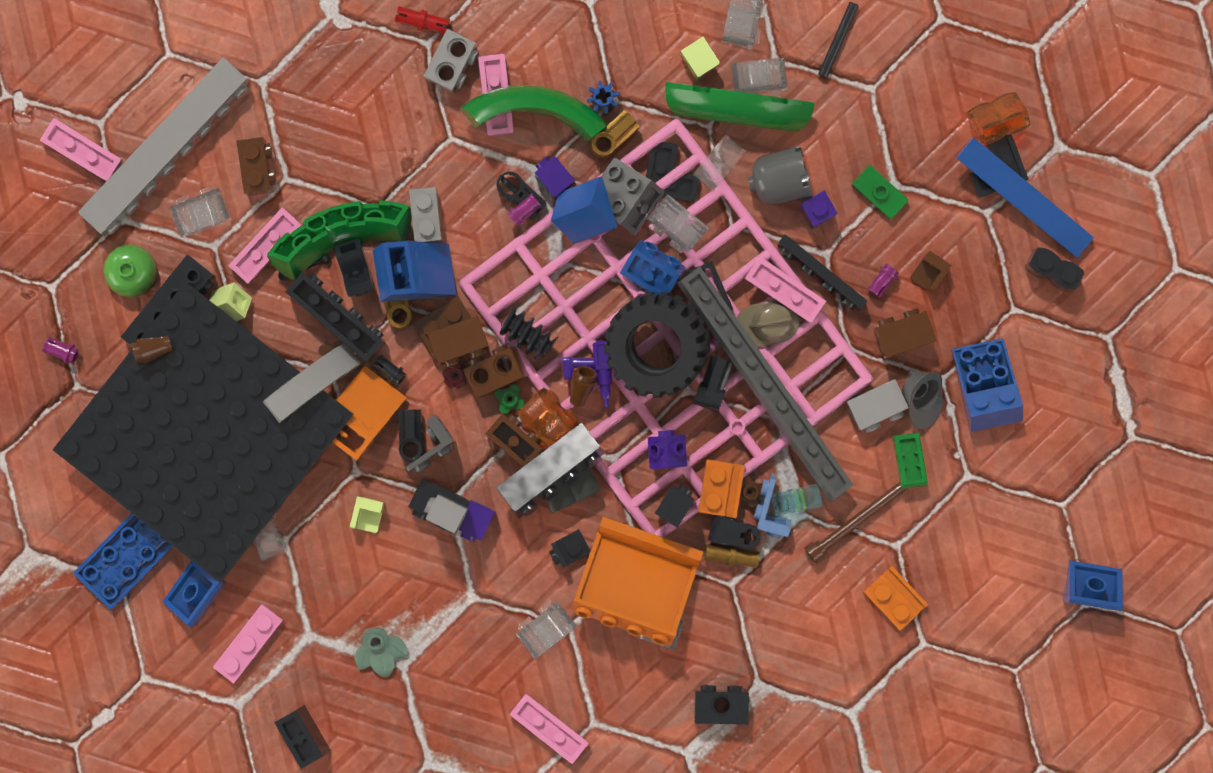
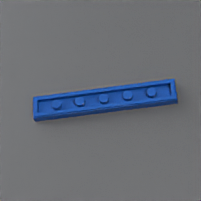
(1024, 197)

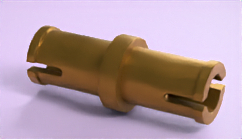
(731, 556)

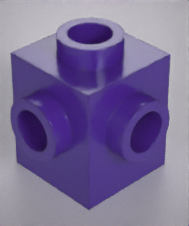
(667, 450)

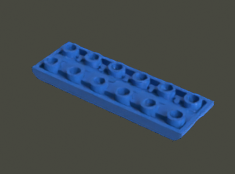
(122, 560)

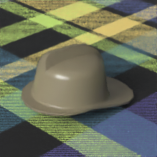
(769, 322)

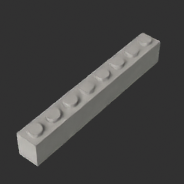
(164, 147)

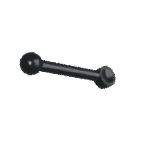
(325, 259)

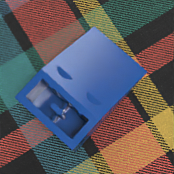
(413, 270)
(987, 385)

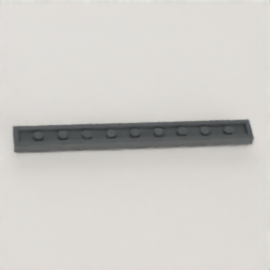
(765, 384)

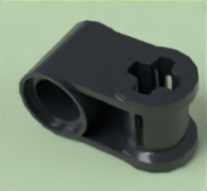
(728, 531)

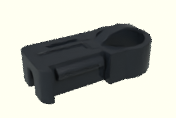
(521, 193)

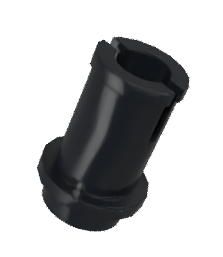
(389, 370)

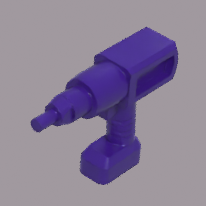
(598, 363)

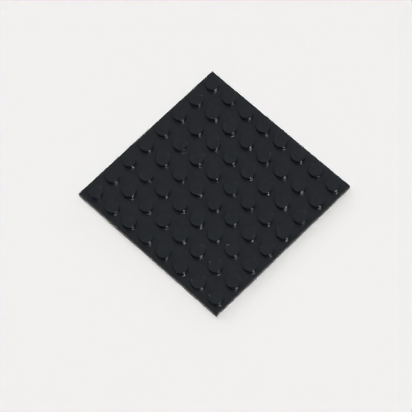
(194, 441)

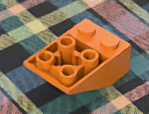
(373, 406)

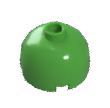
(130, 270)

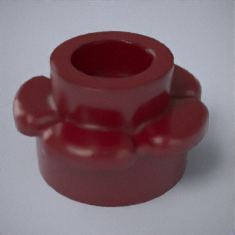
(453, 382)

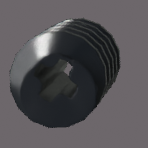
(527, 334)

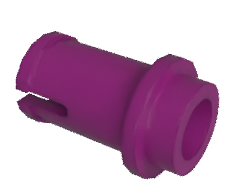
(524, 210)
(883, 280)
(66, 352)

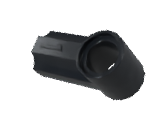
(711, 390)
(410, 432)

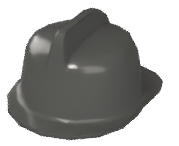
(924, 397)

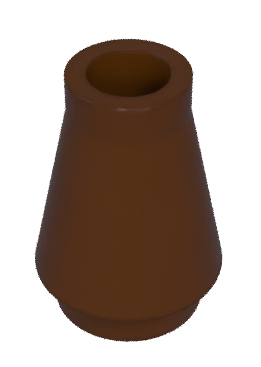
(150, 348)
(582, 384)

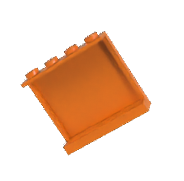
(636, 581)

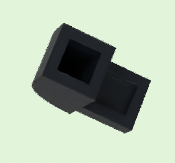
(354, 267)

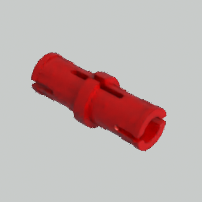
(422, 20)

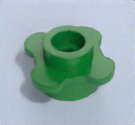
(505, 405)

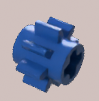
(598, 103)

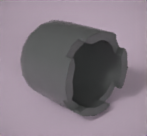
(780, 177)

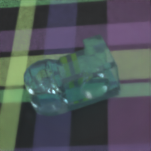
(797, 499)

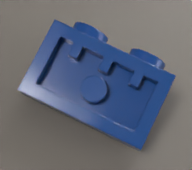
(652, 268)

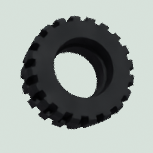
(632, 368)

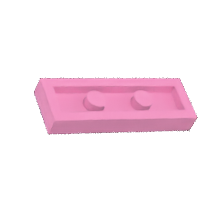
(494, 76)
(81, 150)
(254, 255)
(785, 289)
(248, 643)
(549, 728)

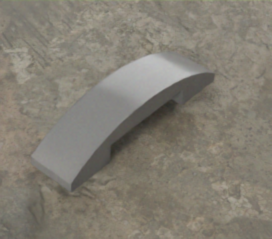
(311, 382)

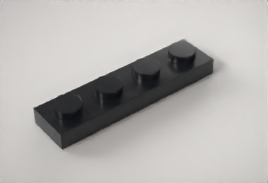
(812, 266)

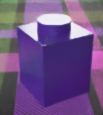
(553, 176)
(818, 209)
(476, 521)

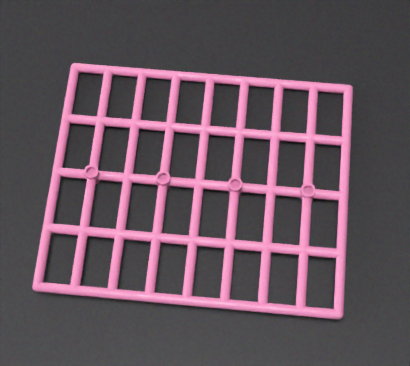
(636, 402)

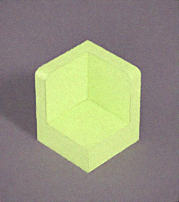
(699, 58)
(231, 300)
(367, 514)

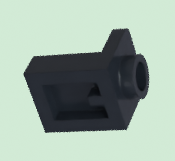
(569, 549)

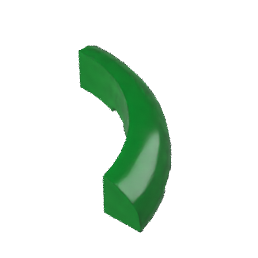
(534, 100)
(738, 107)
(337, 225)

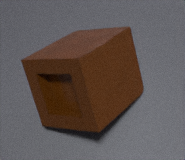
(930, 271)

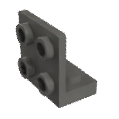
(630, 195)
(437, 431)

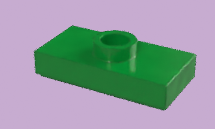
(880, 192)
(910, 460)

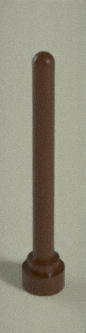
(818, 549)

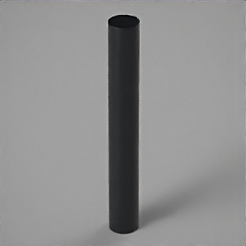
(838, 40)

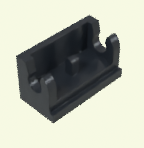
(302, 736)

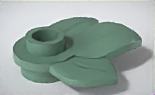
(382, 655)

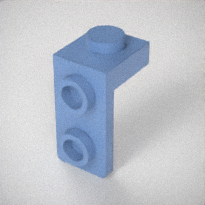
(774, 525)

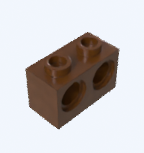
(497, 375)

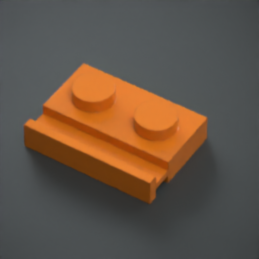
(721, 488)
(895, 598)

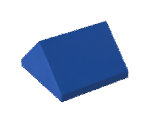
(584, 211)
(1094, 586)
(193, 594)

